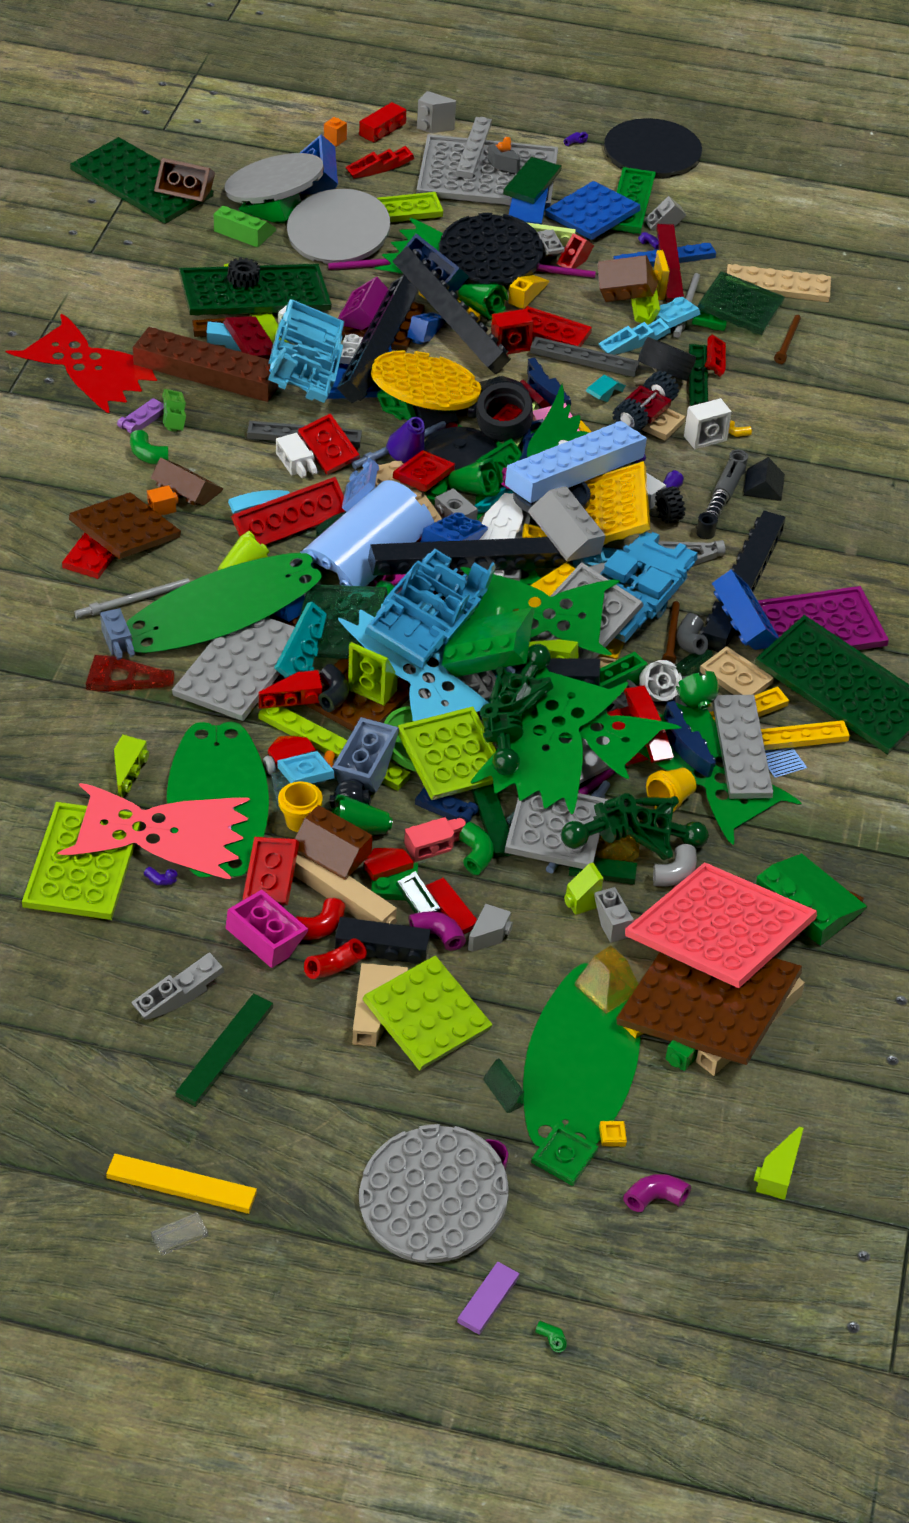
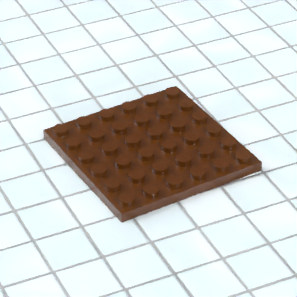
(705, 1011)

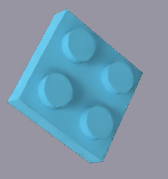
(677, 311)
(306, 768)

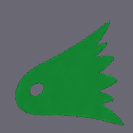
(555, 427)

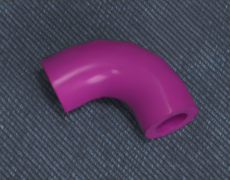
(440, 925)
(656, 1187)

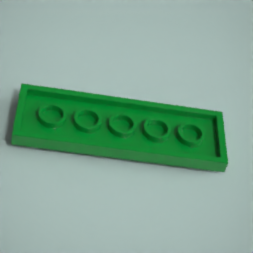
(637, 186)

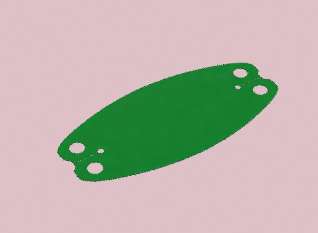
(222, 602)
(222, 772)
(577, 1064)

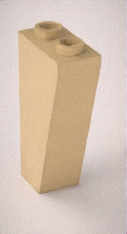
(366, 1026)

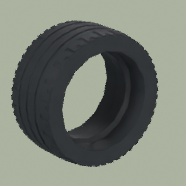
(666, 358)
(504, 394)

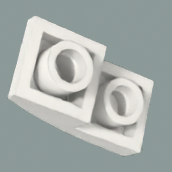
(350, 346)

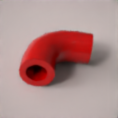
(326, 921)
(335, 960)

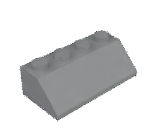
(567, 524)

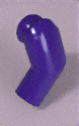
(576, 138)
(644, 237)

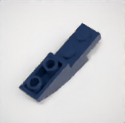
(542, 384)
(688, 744)

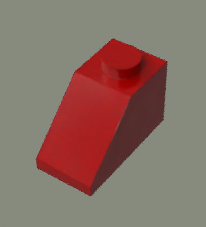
(575, 252)

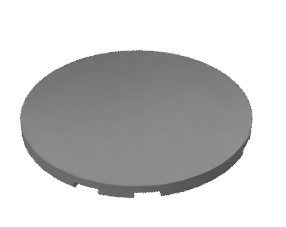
(274, 178)
(338, 226)
(433, 1193)

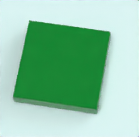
(564, 1154)

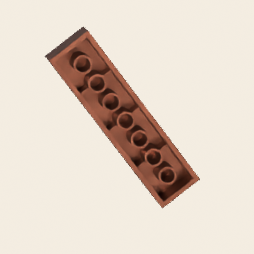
(204, 363)

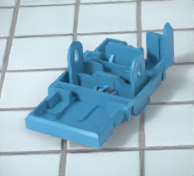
(413, 631)

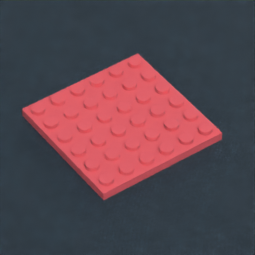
(721, 924)

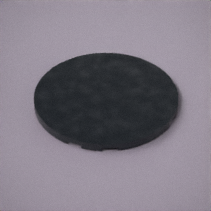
(653, 146)
(492, 248)

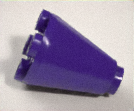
(407, 440)

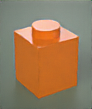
(335, 131)
(162, 500)

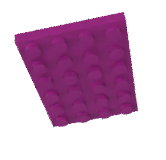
(840, 611)

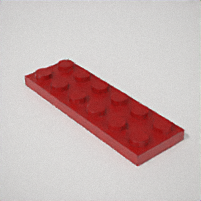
(291, 512)

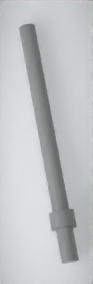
(680, 327)
(95, 608)

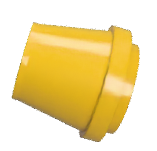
(671, 783)
(297, 801)

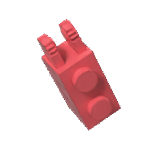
(432, 837)

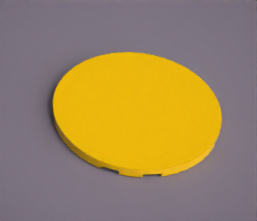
(425, 380)

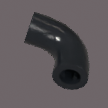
(337, 685)

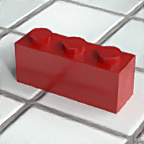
(382, 122)

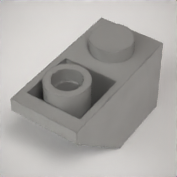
(666, 213)
(551, 244)
(612, 914)

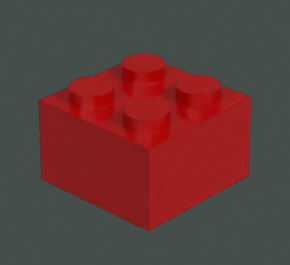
(513, 330)

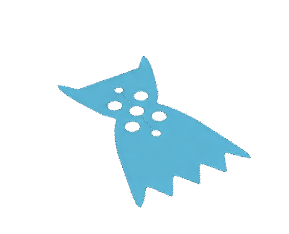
(421, 708)

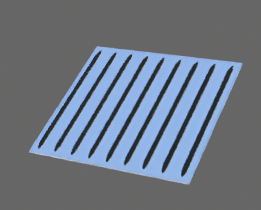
(783, 761)

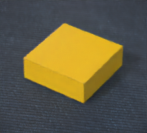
(613, 1133)

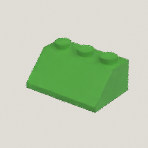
(242, 226)

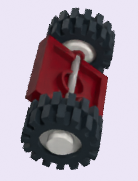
(647, 402)

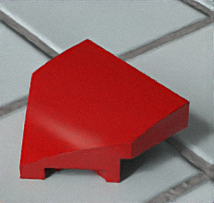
(289, 746)
(387, 862)

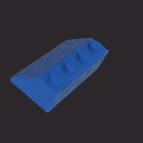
(326, 152)
(745, 611)

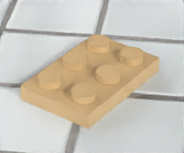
(665, 424)
(737, 673)

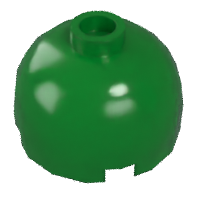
(698, 690)

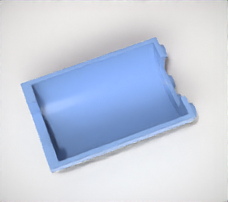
(380, 517)

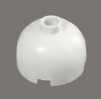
(660, 680)

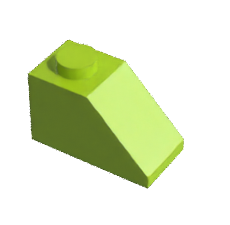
(582, 889)

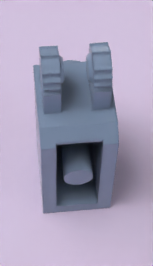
(116, 633)

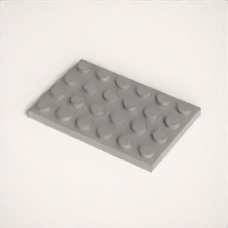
(617, 610)
(235, 668)

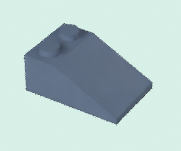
(367, 754)

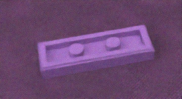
(488, 1298)

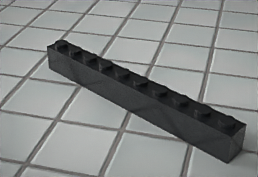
(452, 310)
(377, 338)
(505, 553)
(750, 568)

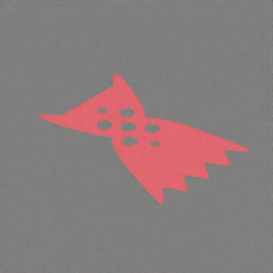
(196, 845)

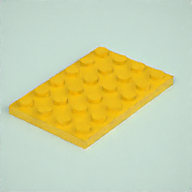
(620, 502)

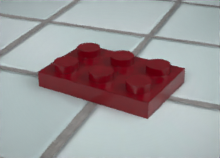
(249, 336)

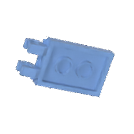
(360, 484)

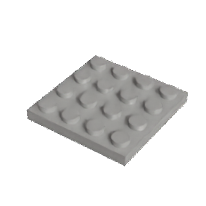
(537, 830)

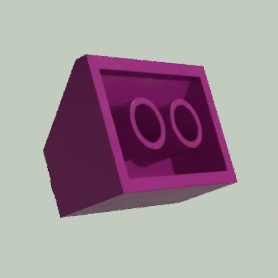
(363, 304)

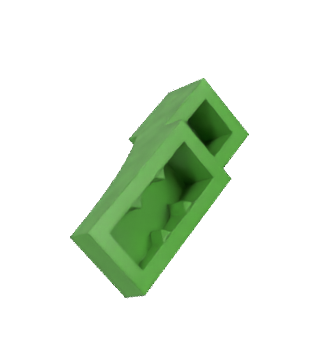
(174, 411)

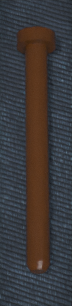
(781, 356)
(669, 655)

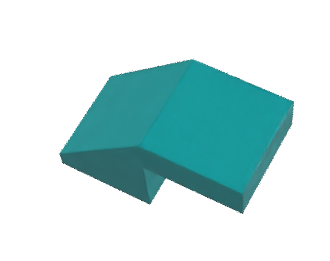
(604, 387)

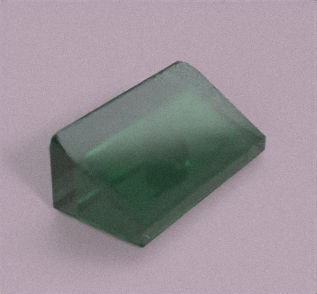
(692, 663)
(504, 1086)

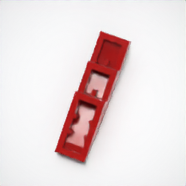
(376, 164)
(642, 706)

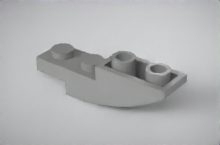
(177, 991)

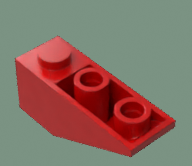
(294, 690)

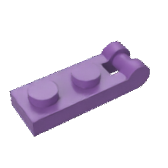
(142, 416)

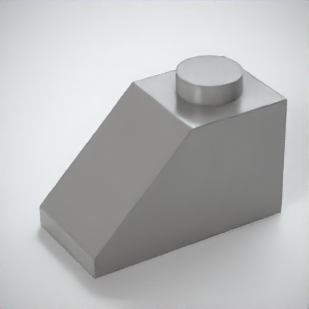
(490, 928)

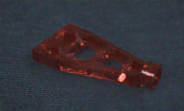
(102, 670)

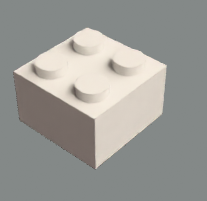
(707, 423)

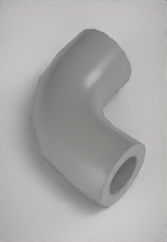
(674, 873)

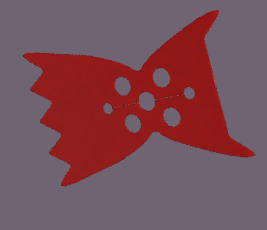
(100, 385)

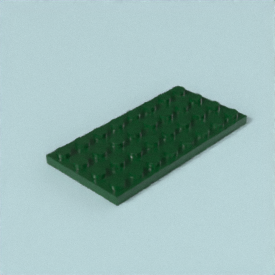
(132, 177)
(211, 293)
(840, 682)

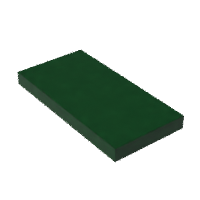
(532, 180)

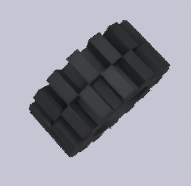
(243, 272)
(670, 504)

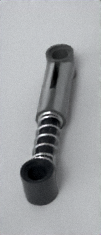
(722, 493)

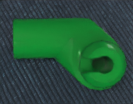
(554, 1334)

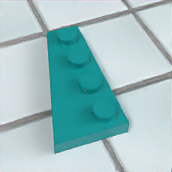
(302, 644)

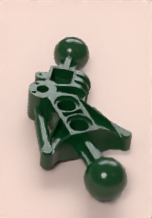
(503, 714)
(622, 821)

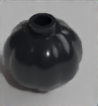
(353, 789)

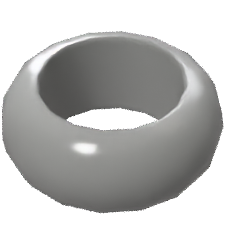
(269, 765)

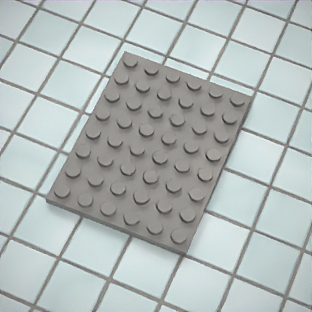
(487, 185)

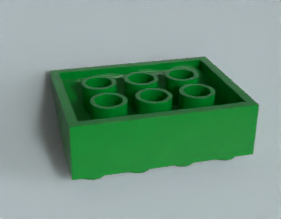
(489, 643)
(811, 886)

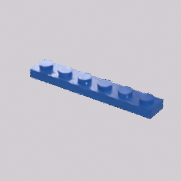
(686, 253)

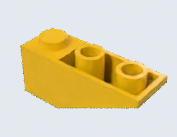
(525, 289)

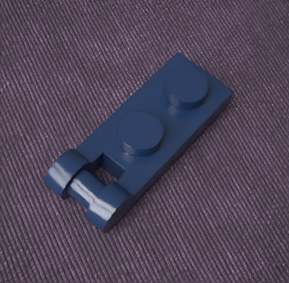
(447, 806)

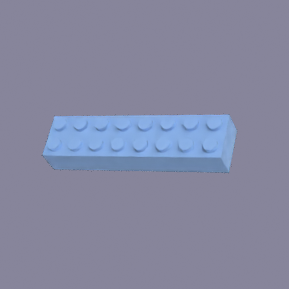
(575, 461)

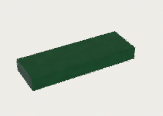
(612, 870)

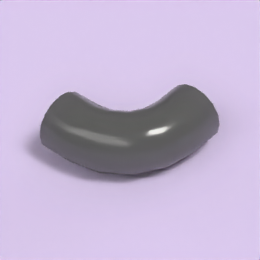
(688, 635)

